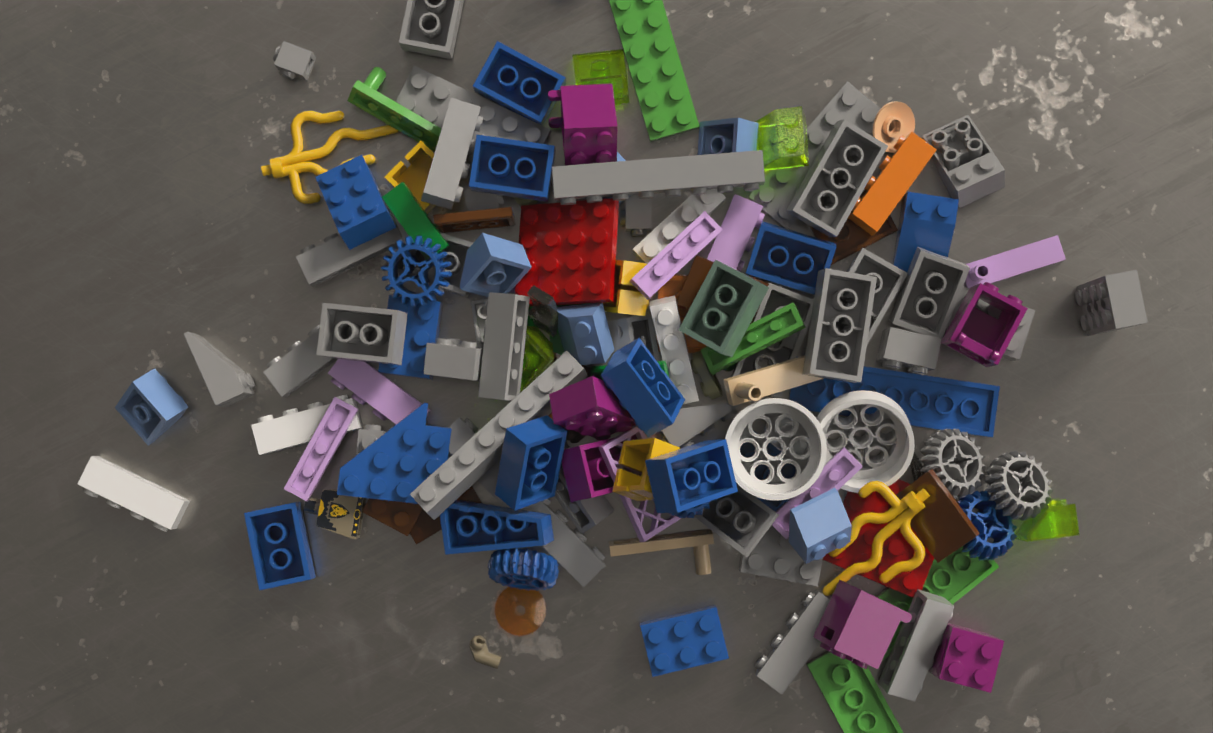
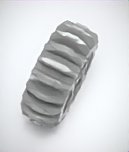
(954, 447)
(1024, 483)

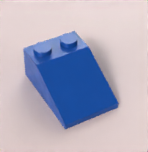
(924, 223)

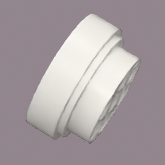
(896, 445)
(807, 465)

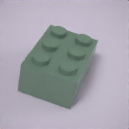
(723, 308)

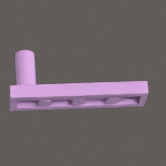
(676, 255)
(1015, 262)
(321, 449)
(834, 475)

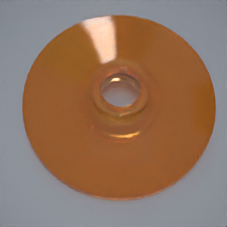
(520, 624)

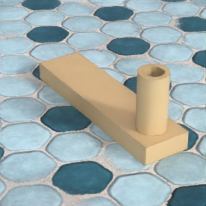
(766, 381)
(697, 539)

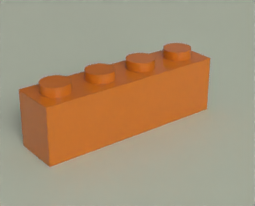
(892, 182)

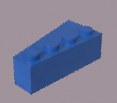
(488, 527)

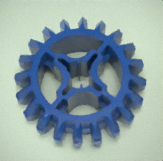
(423, 280)
(990, 524)
(523, 569)

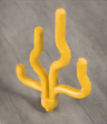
(296, 160)
(901, 516)

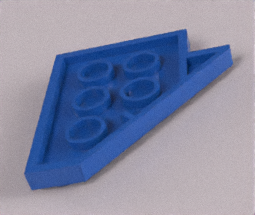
(397, 460)

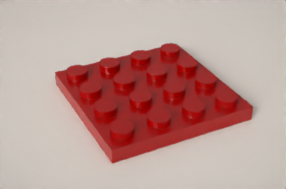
(570, 250)
(894, 547)

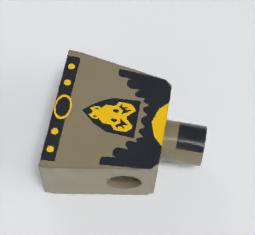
(338, 513)

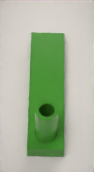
(390, 112)
(757, 337)

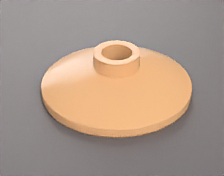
(892, 122)

